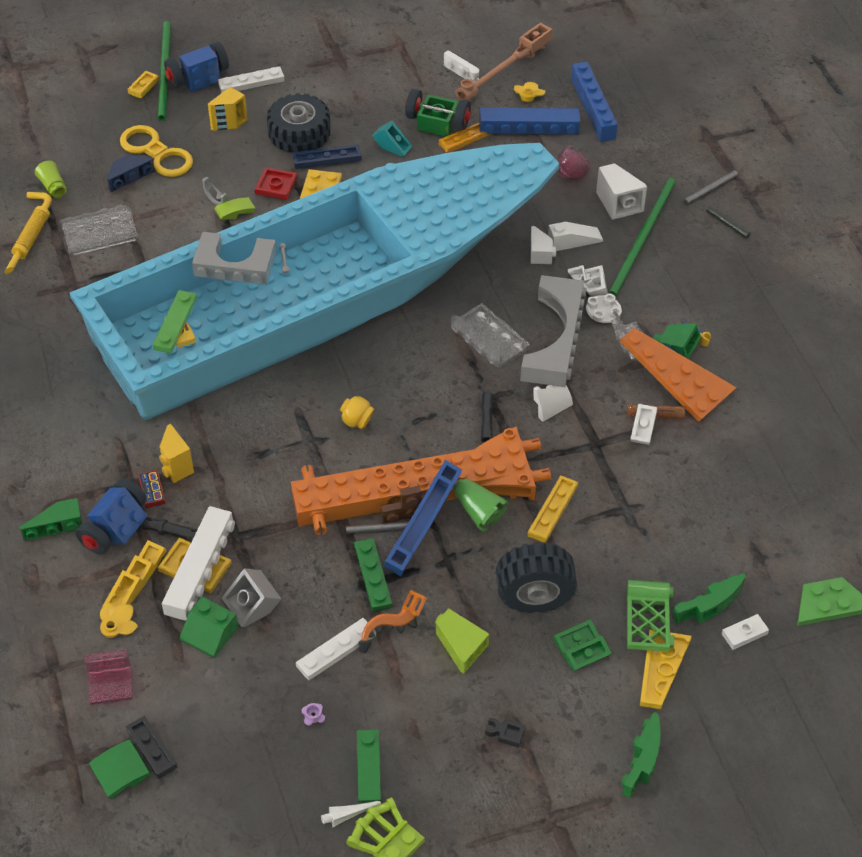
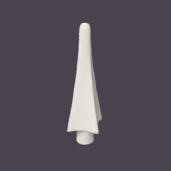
(342, 813)

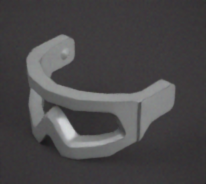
(207, 185)

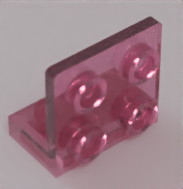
(109, 676)

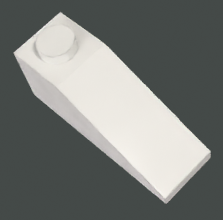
(572, 235)

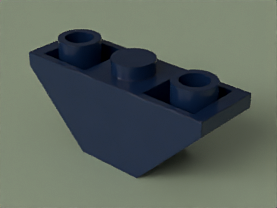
(128, 170)

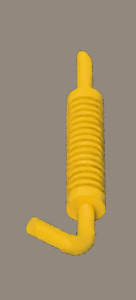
(30, 230)

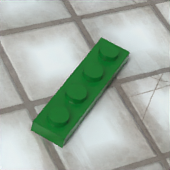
(373, 575)

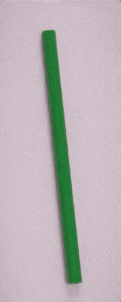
(162, 104)

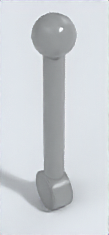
(285, 269)

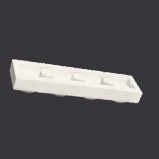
(252, 79)
(332, 650)

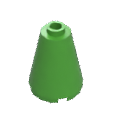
(480, 503)

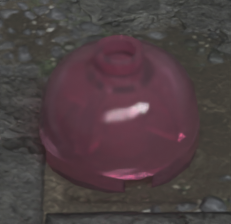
(572, 164)

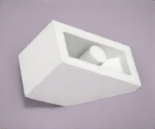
(541, 247)

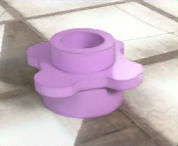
(310, 709)

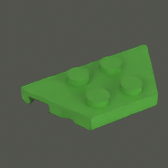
(828, 601)

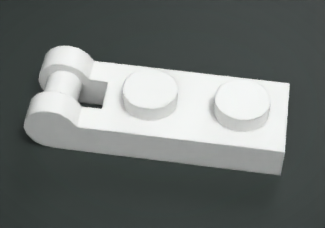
(460, 66)

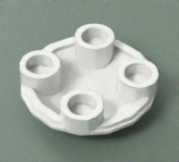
(601, 308)

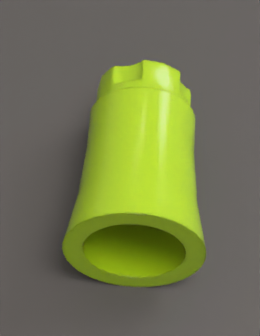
(50, 177)

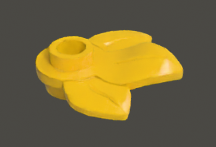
(528, 91)
(118, 617)

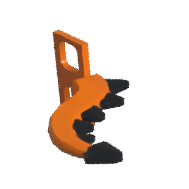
(406, 616)

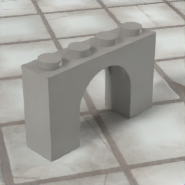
(251, 270)

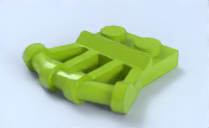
(400, 841)

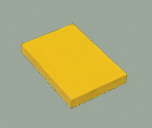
(176, 555)

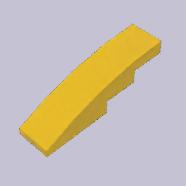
(138, 573)

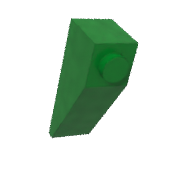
(368, 765)

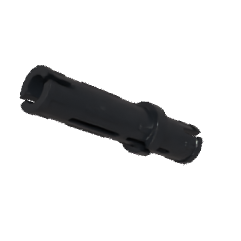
(164, 527)

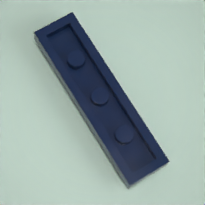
(327, 156)

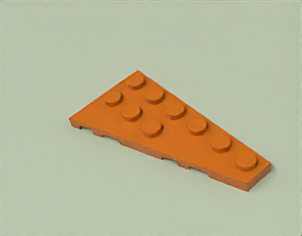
(685, 380)

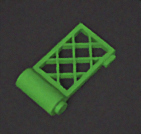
(648, 595)

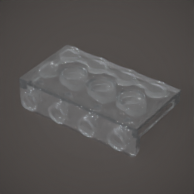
(99, 229)
(490, 335)

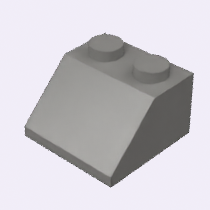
(251, 597)

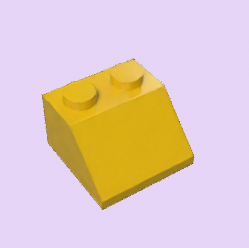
(175, 456)

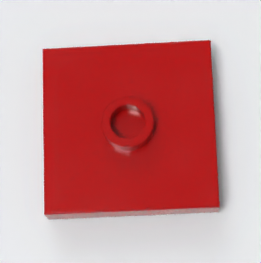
(276, 183)

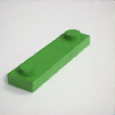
(175, 321)

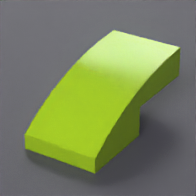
(231, 208)

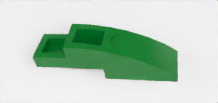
(717, 598)
(644, 755)

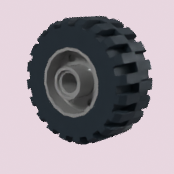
(298, 123)
(536, 577)

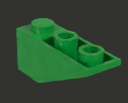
(57, 519)

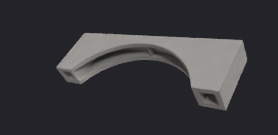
(553, 363)

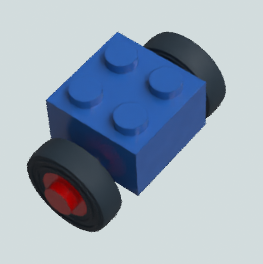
(198, 67)
(113, 517)

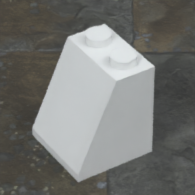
(620, 191)

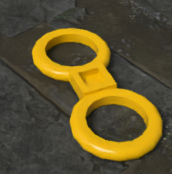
(156, 150)

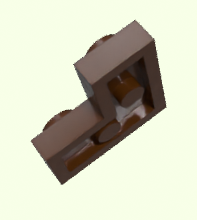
(409, 502)

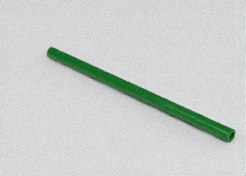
(642, 237)

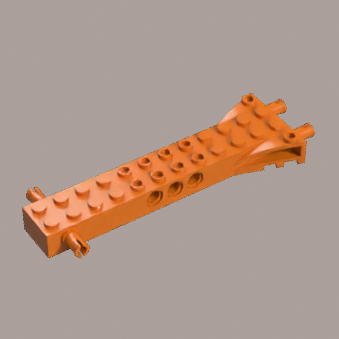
(495, 465)

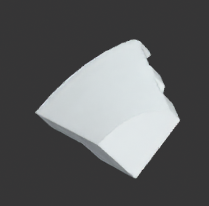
(593, 279)
(551, 400)

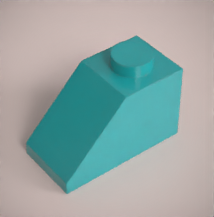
(392, 139)

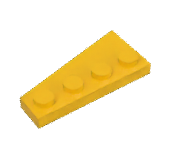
(661, 670)

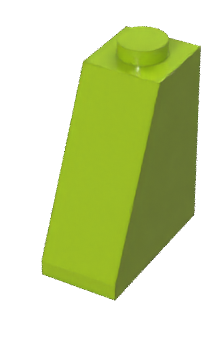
(461, 639)

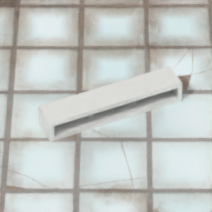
(198, 563)

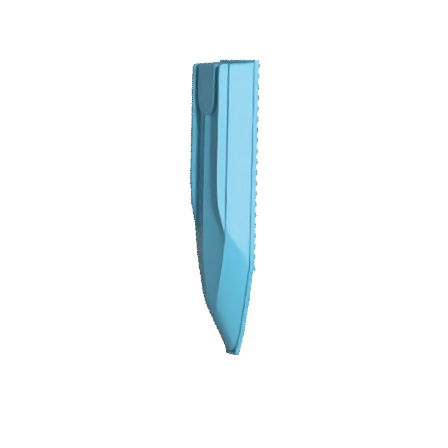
(348, 260)

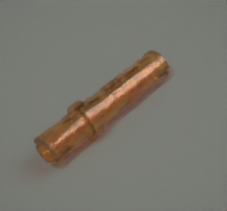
(679, 412)

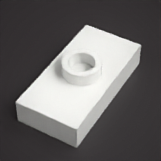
(643, 424)
(745, 632)

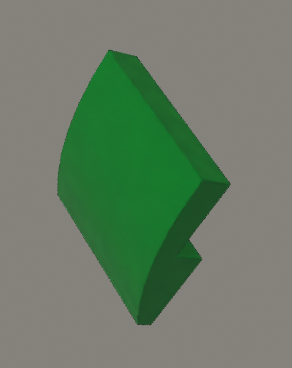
(582, 645)
(119, 768)

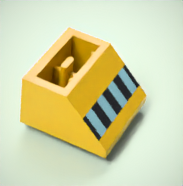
(227, 110)

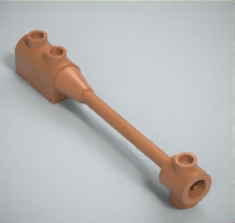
(529, 44)

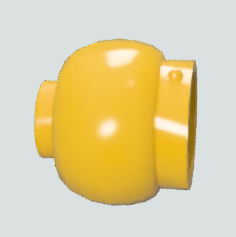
(356, 412)

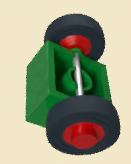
(437, 114)

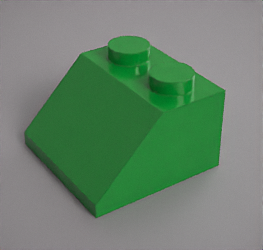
(208, 627)

